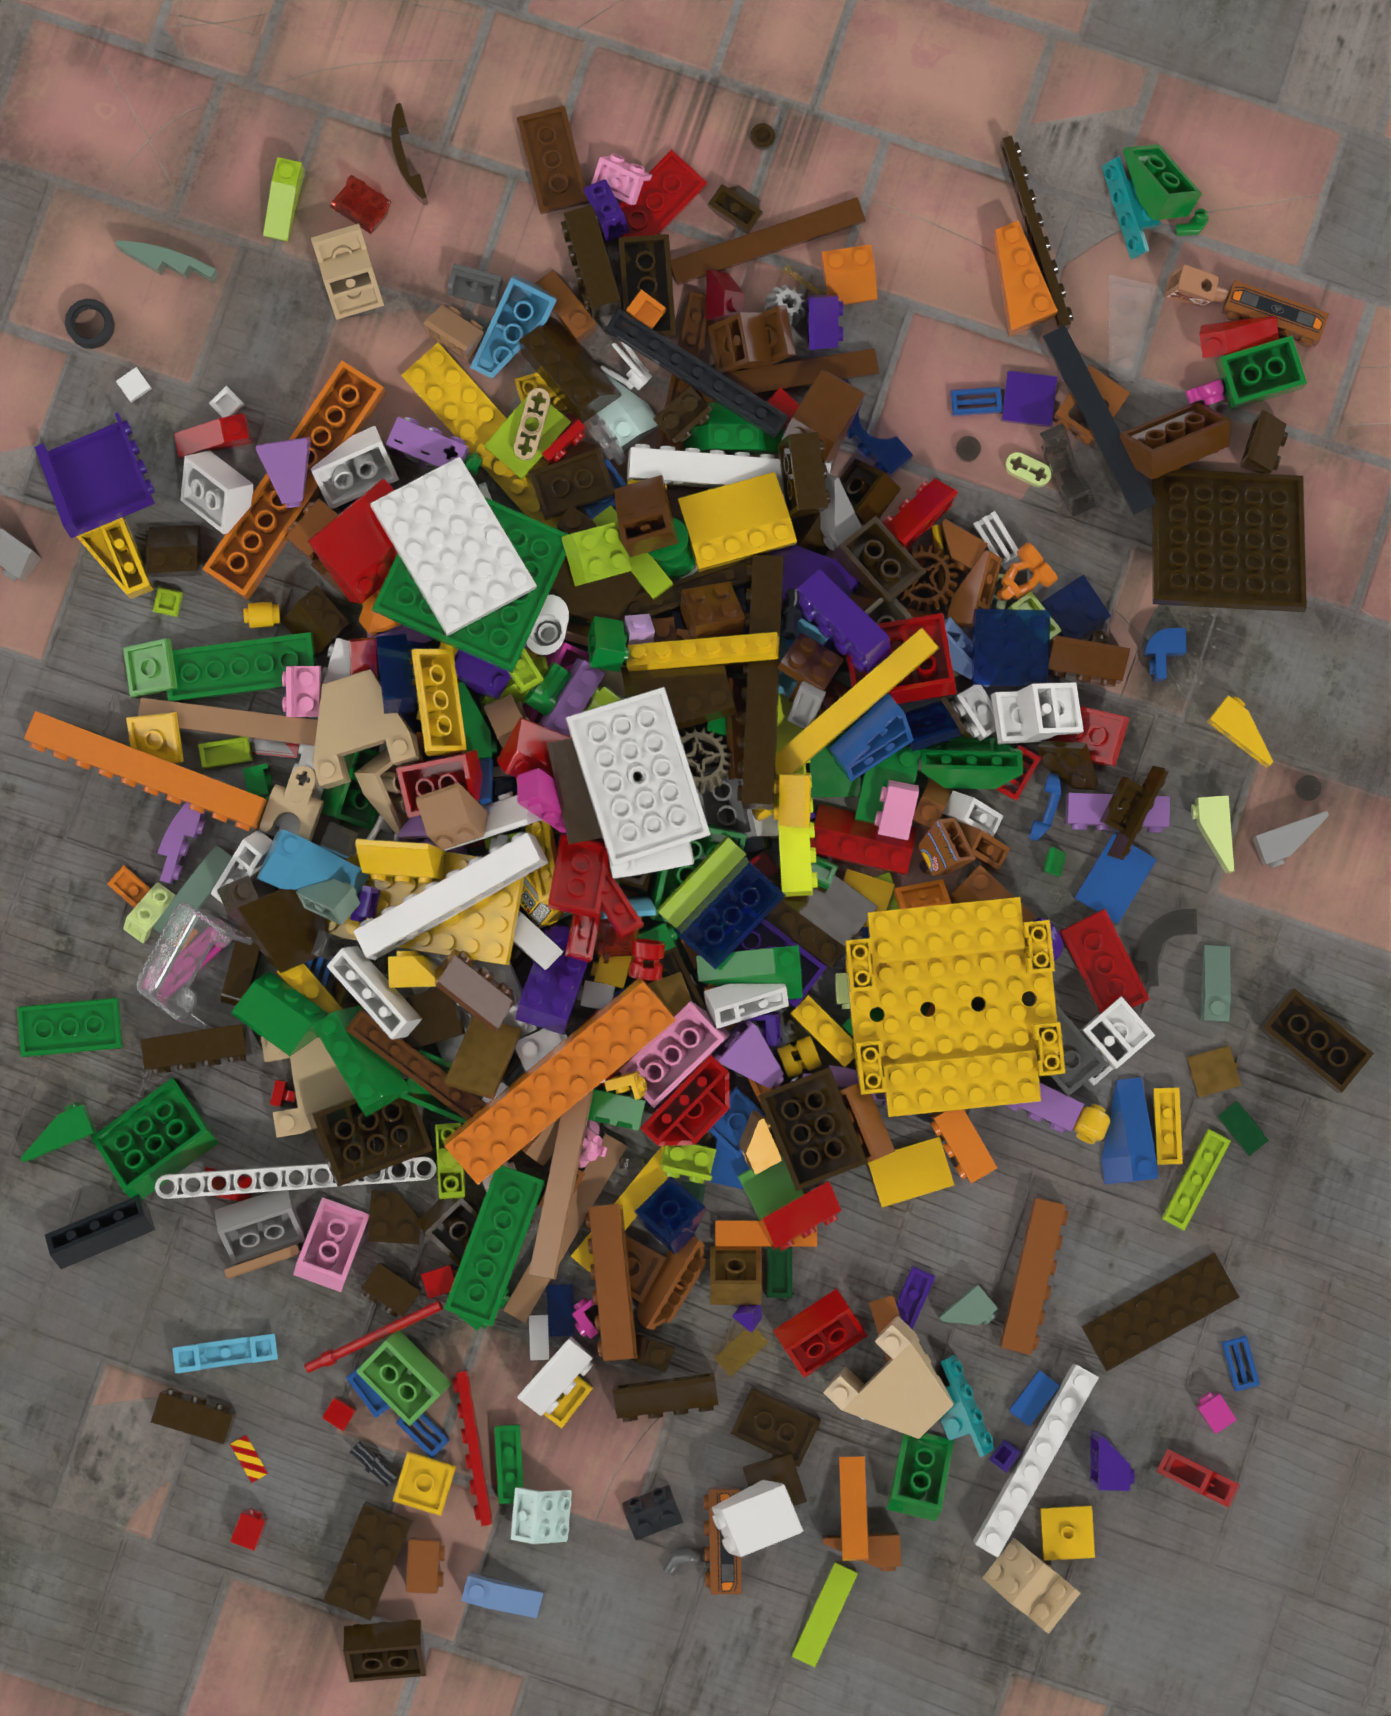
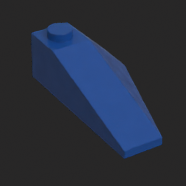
(1128, 1142)

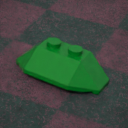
(730, 434)
(971, 763)

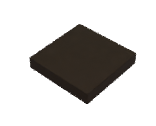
(779, 1470)

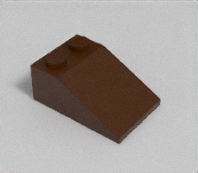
(827, 410)

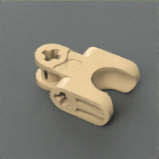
(295, 800)

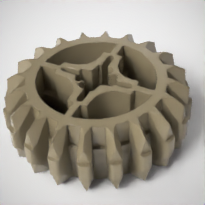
(717, 756)

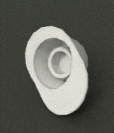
(550, 627)

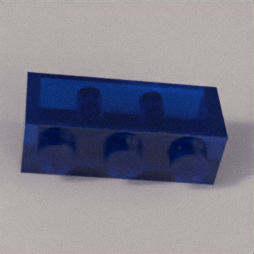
(396, 673)

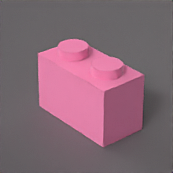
(898, 809)

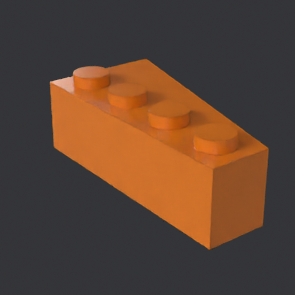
(1022, 284)

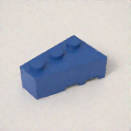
(872, 739)

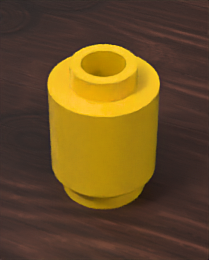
(262, 614)

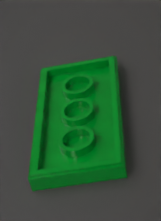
(69, 1027)

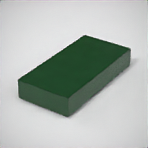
(1242, 1128)
(779, 1273)

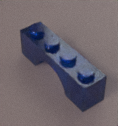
(888, 454)

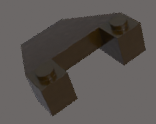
(599, 598)
(274, 922)

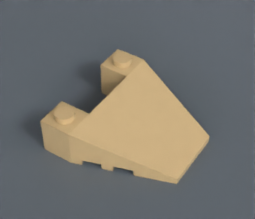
(354, 720)
(315, 1083)
(902, 1393)

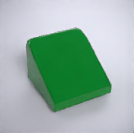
(1054, 862)

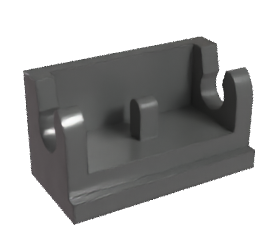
(474, 285)

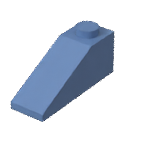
(960, 649)
(501, 1595)

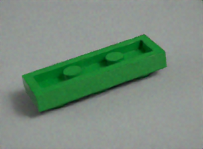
(508, 1461)

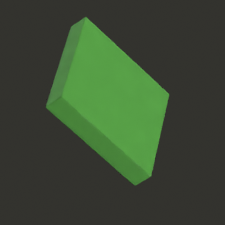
(150, 667)
(769, 1188)

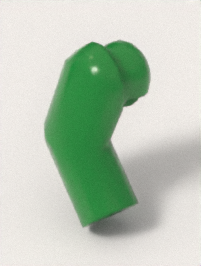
(1194, 226)

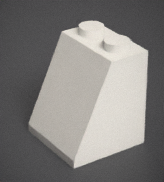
(756, 1518)

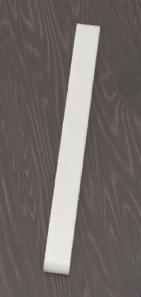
(283, 1182)

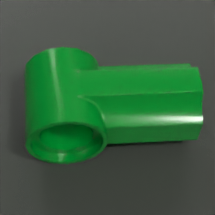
(544, 695)

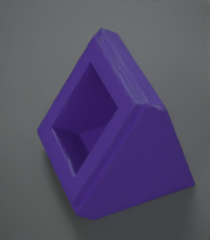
(748, 1316)
(1005, 1456)

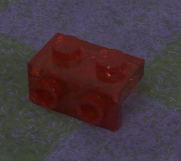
(361, 204)
(610, 943)

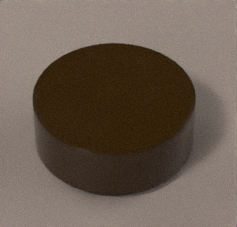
(762, 136)

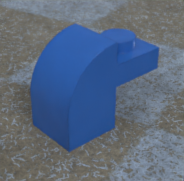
(1162, 644)

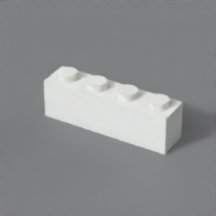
(373, 992)

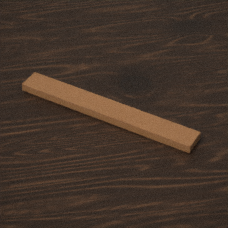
(235, 722)
(596, 1176)
(560, 1189)

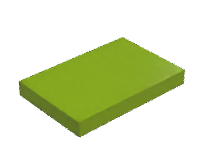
(503, 440)

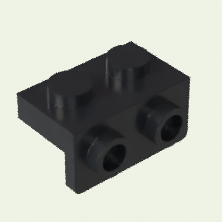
(652, 1512)

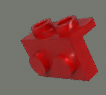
(572, 435)

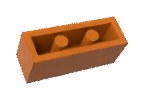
(963, 1144)

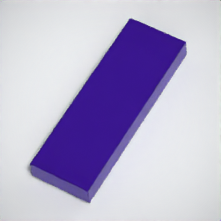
(914, 1295)

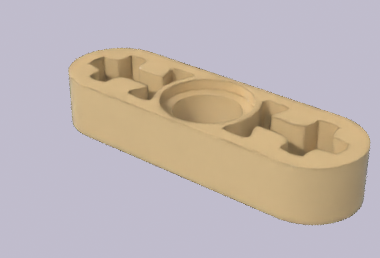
(542, 408)

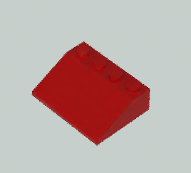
(357, 547)
(930, 678)

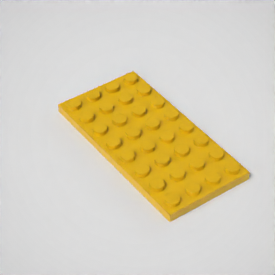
(481, 930)

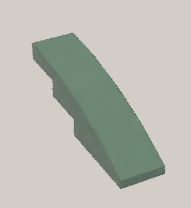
(159, 258)
(199, 885)

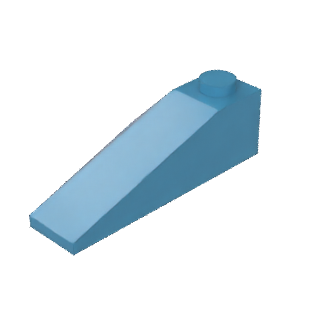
(518, 313)
(300, 863)

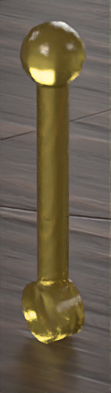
(787, 270)

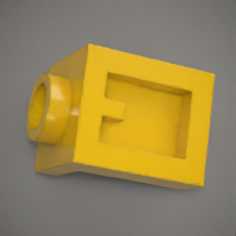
(623, 1082)

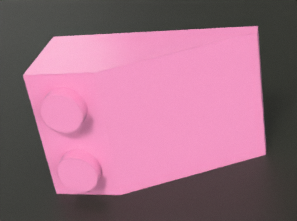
(331, 1244)

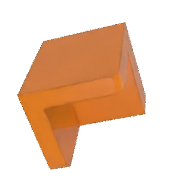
(646, 309)

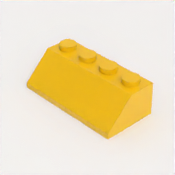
(439, 701)

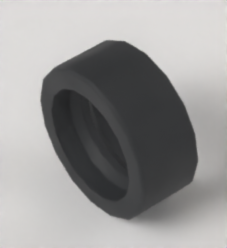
(92, 304)

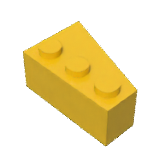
(119, 556)

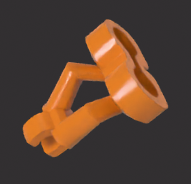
(1041, 572)

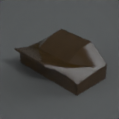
(736, 207)

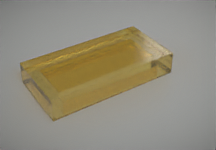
(740, 1351)

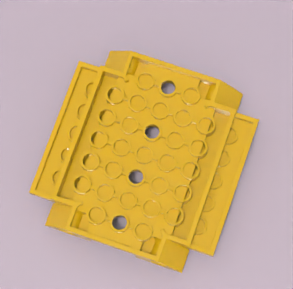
(956, 1053)

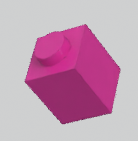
(1215, 1411)

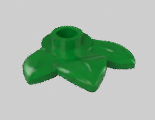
(473, 463)

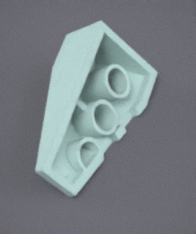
(628, 416)

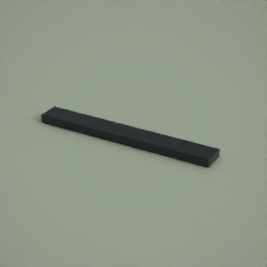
(696, 373)
(1098, 419)

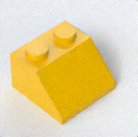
(794, 800)
(411, 970)

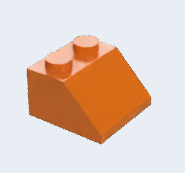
(850, 274)

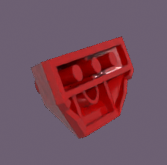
(692, 1107)

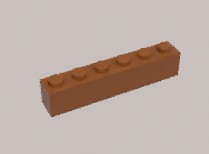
(1032, 1276)
(612, 1282)

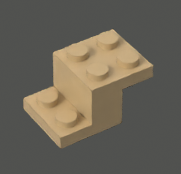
(347, 271)
(1031, 1585)

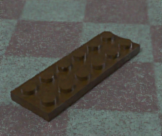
(1160, 1311)

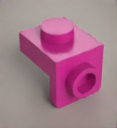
(584, 1323)

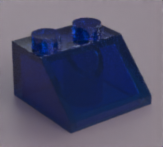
(671, 1215)

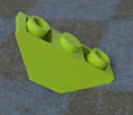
(450, 1173)

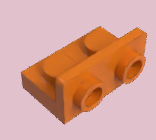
(922, 895)

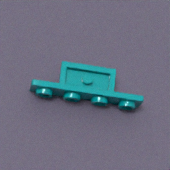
(1130, 213)
(964, 1415)

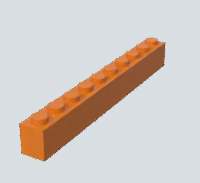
(146, 770)

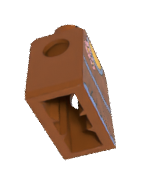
(945, 848)

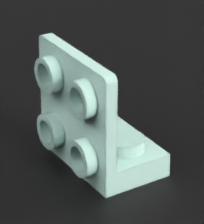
(541, 1516)

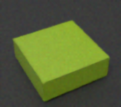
(168, 602)

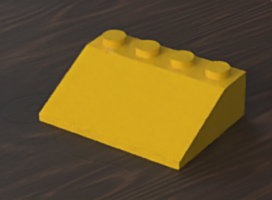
(737, 521)

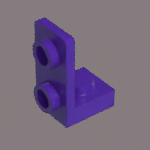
(607, 210)
(368, 905)
(772, 1029)

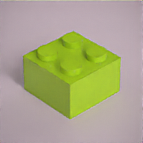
(596, 554)

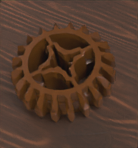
(931, 587)

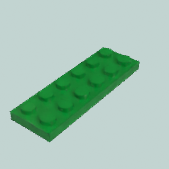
(238, 666)
(494, 1245)

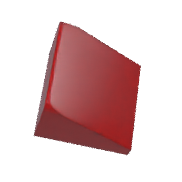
(339, 1413)

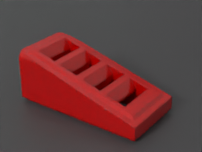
(1026, 776)

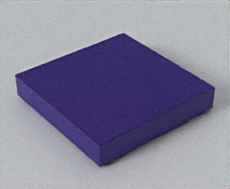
(1029, 398)

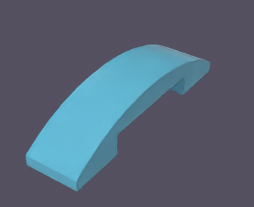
(225, 1353)

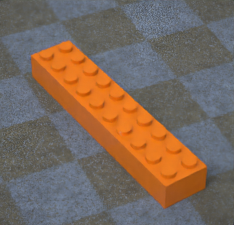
(261, 532)
(559, 1080)

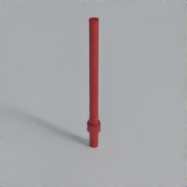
(331, 1356)

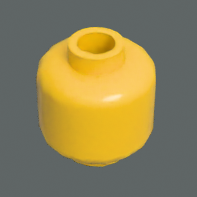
(1092, 1124)

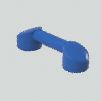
(1054, 787)

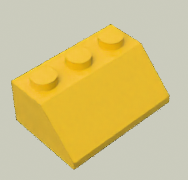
(401, 860)

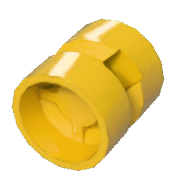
(807, 1053)

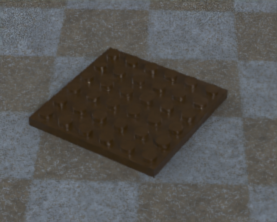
(1229, 540)

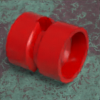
(646, 950)

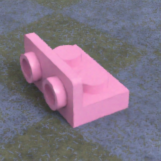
(622, 177)
(302, 691)

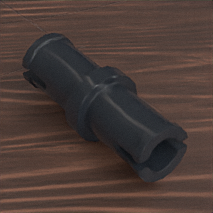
(791, 614)
(373, 1463)

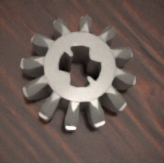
(791, 299)

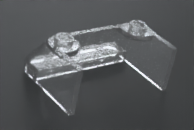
(178, 958)

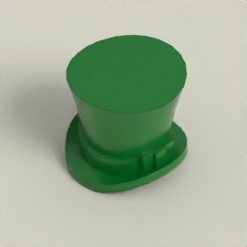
(678, 558)

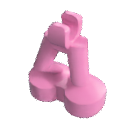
(592, 1145)

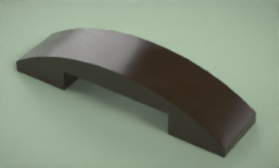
(398, 128)

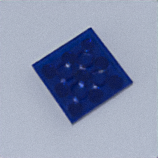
(1010, 647)

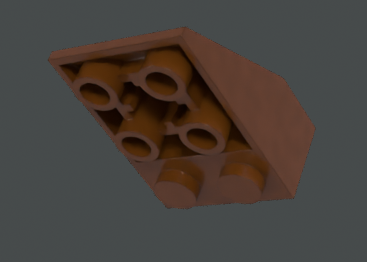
(645, 516)

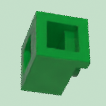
(258, 781)

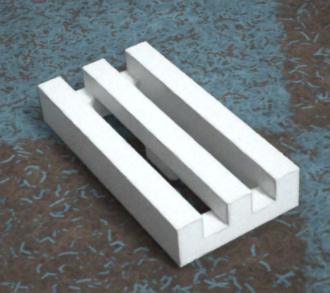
(986, 520)

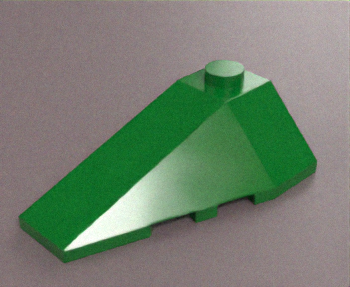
(757, 967)

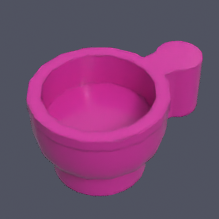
(1209, 392)

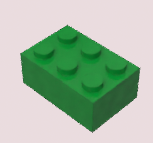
(1261, 373)

